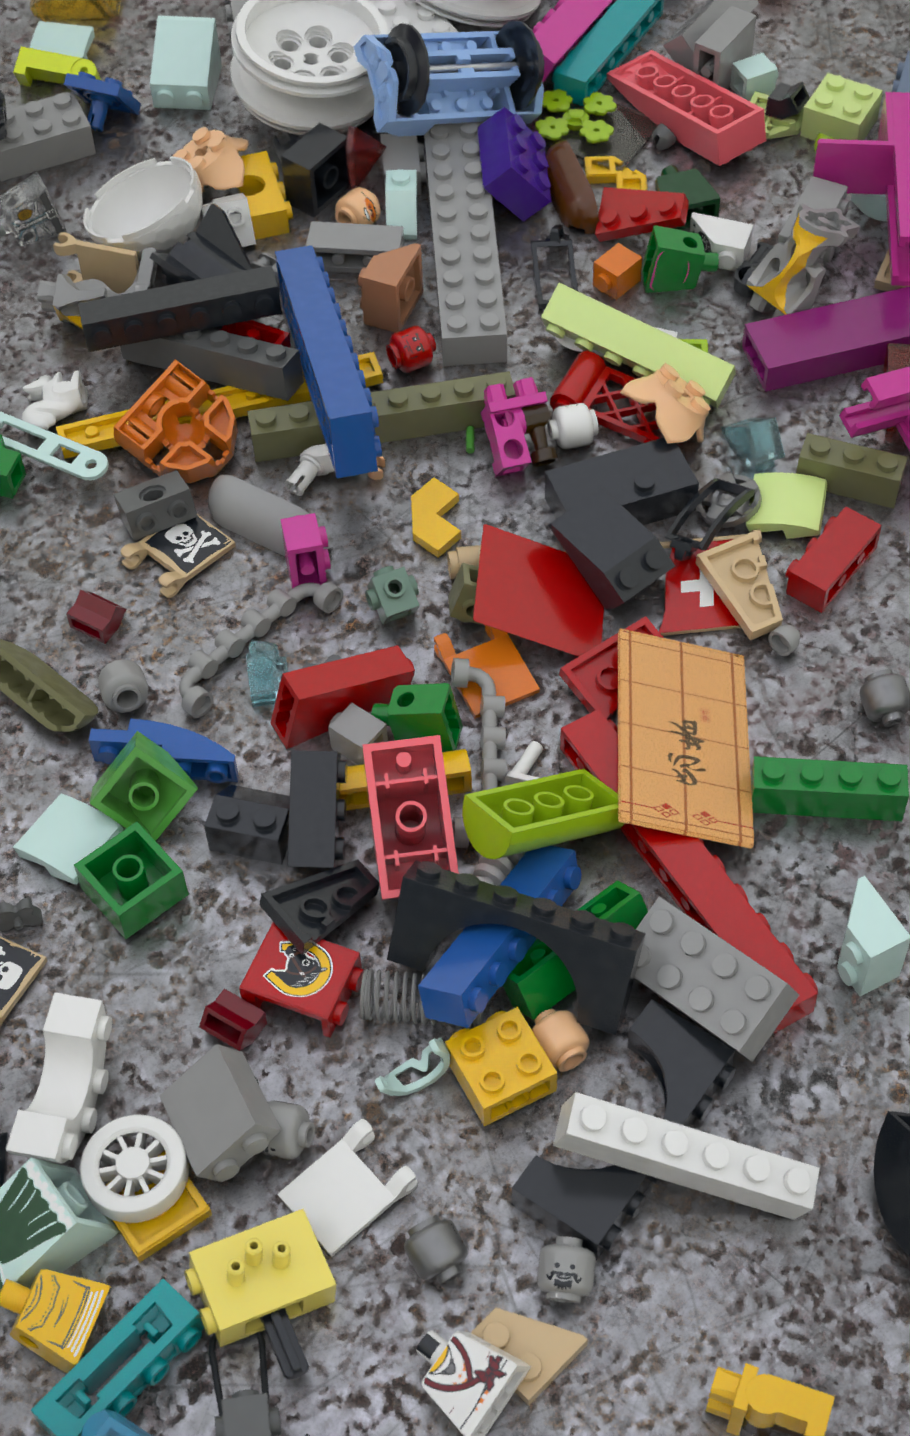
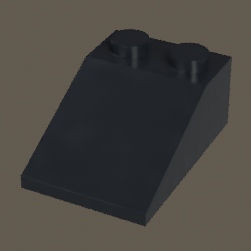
(610, 548)

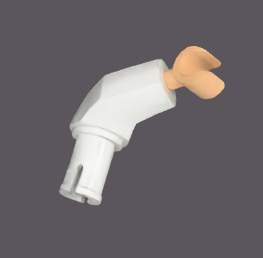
(317, 462)

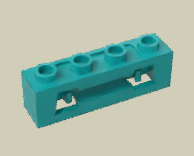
(170, 1325)

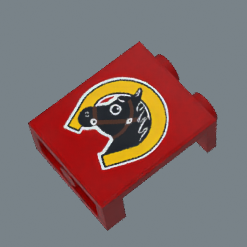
(306, 983)

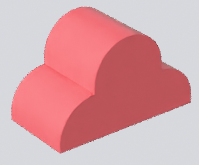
(408, 808)

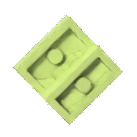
(789, 504)

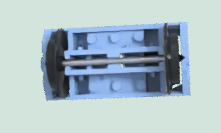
(416, 84)

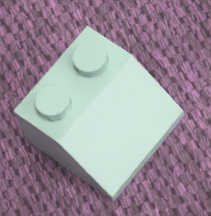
(872, 942)

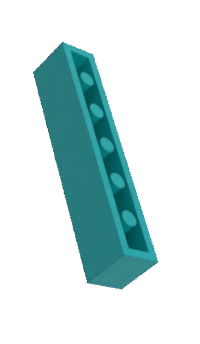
(605, 47)

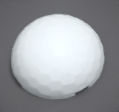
(146, 207)

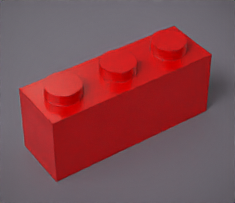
(832, 559)

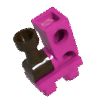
(510, 420)

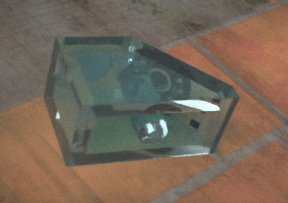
(755, 442)

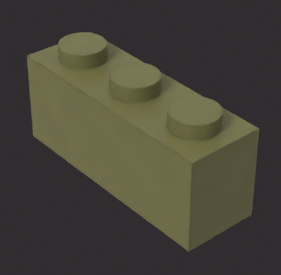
(853, 469)

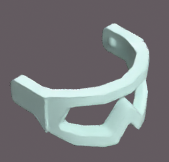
(392, 1086)

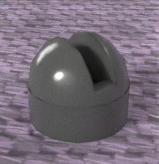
(663, 137)

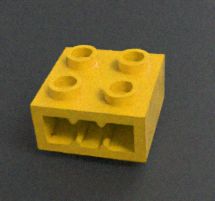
(501, 1065)

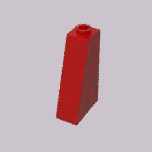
(316, 693)

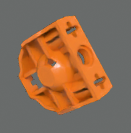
(185, 441)

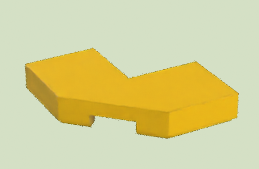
(624, 179)
(428, 526)

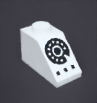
(725, 237)

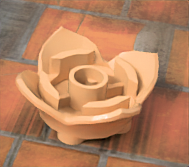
(215, 158)
(678, 403)

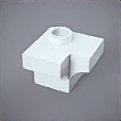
(238, 213)

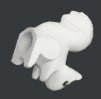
(55, 399)

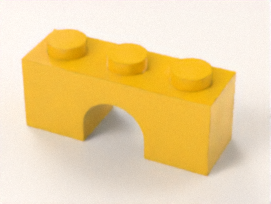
(265, 196)

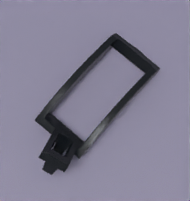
(556, 238)
(685, 546)

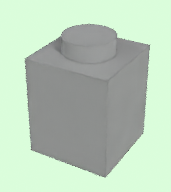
(353, 729)

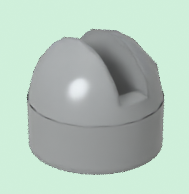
(784, 639)

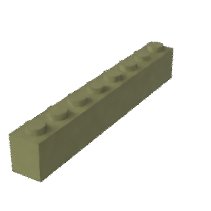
(401, 414)

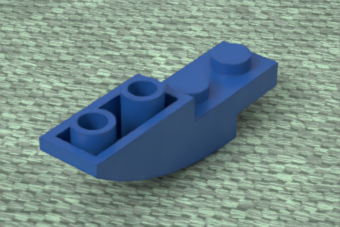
(193, 752)

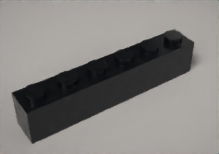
(180, 308)

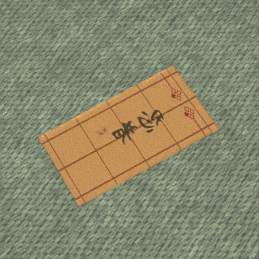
(683, 739)

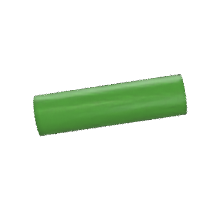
(469, 439)

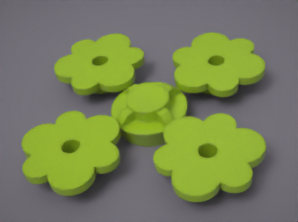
(575, 118)

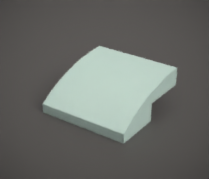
(63, 38)
(65, 836)

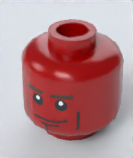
(410, 349)

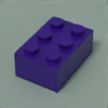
(514, 164)

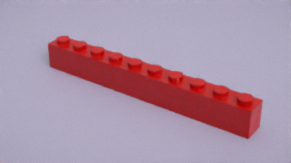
(689, 870)

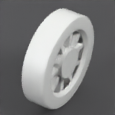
(134, 1169)

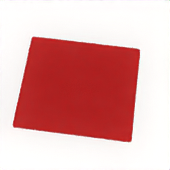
(535, 593)

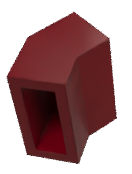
(95, 616)
(233, 1020)

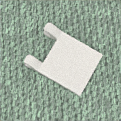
(343, 1193)

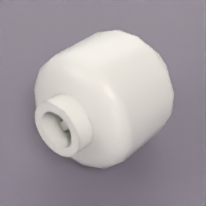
(573, 426)

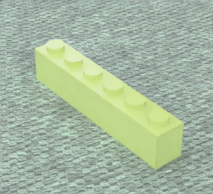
(633, 342)

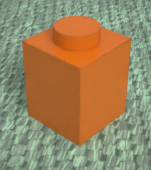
(617, 271)

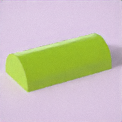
(539, 813)

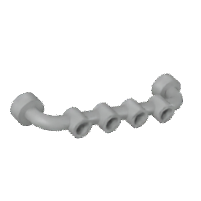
(198, 700)
(491, 735)

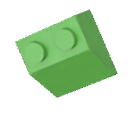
(143, 787)

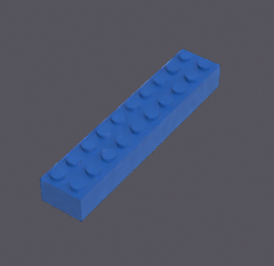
(328, 363)

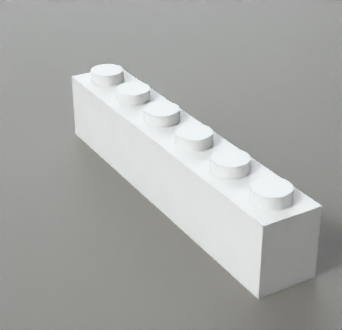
(686, 1156)

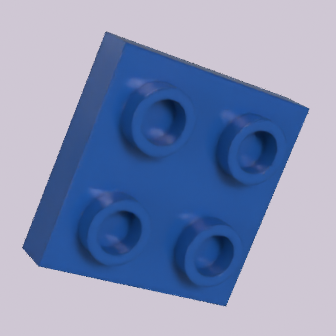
(101, 97)

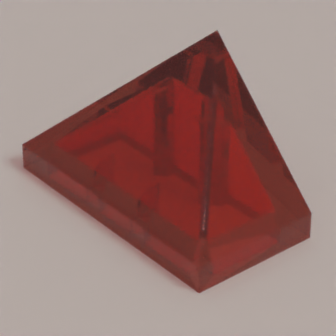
(361, 154)

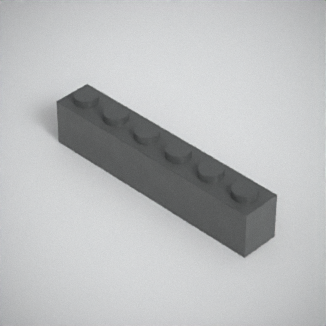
(226, 360)

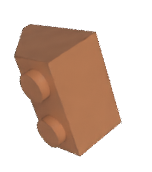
(391, 287)

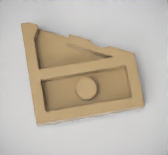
(538, 1344)

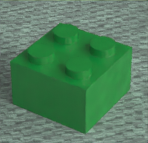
(131, 879)

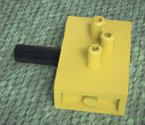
(261, 1284)

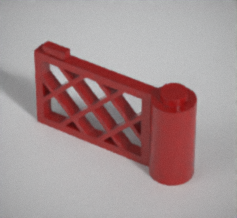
(584, 384)

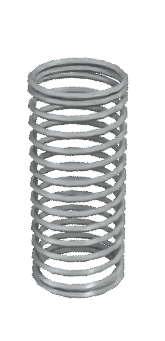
(367, 993)

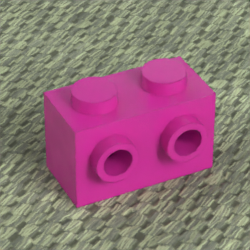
(304, 549)

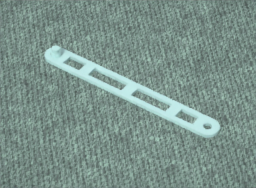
(51, 445)

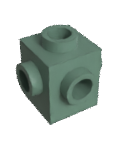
(393, 605)

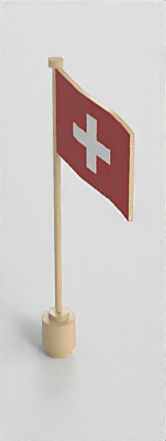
(689, 597)

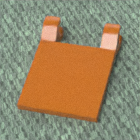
(496, 658)

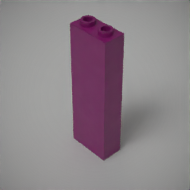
(827, 339)

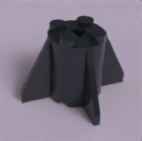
(208, 253)

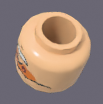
(358, 207)

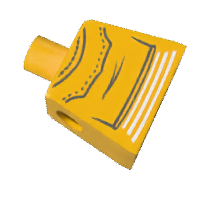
(54, 1314)

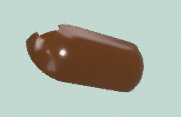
(570, 189)

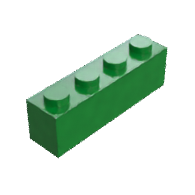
(829, 788)
(543, 978)

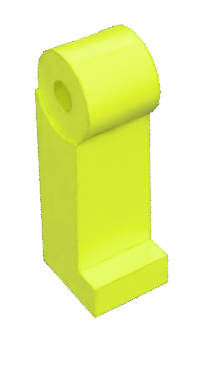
(49, 66)

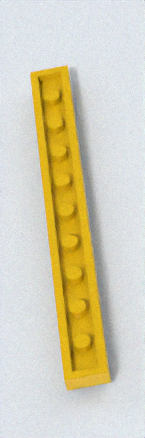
(99, 431)

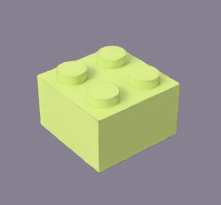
(841, 109)

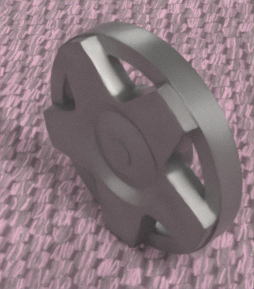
(720, 499)

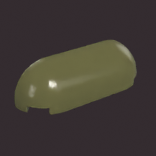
(43, 691)

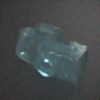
(263, 672)

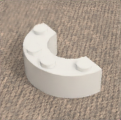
(69, 1081)

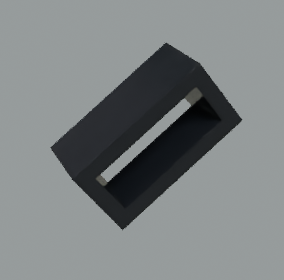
(786, 100)

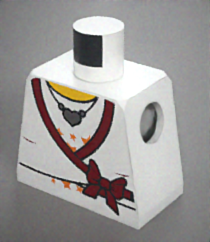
(470, 1379)

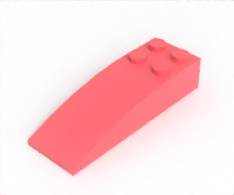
(692, 107)

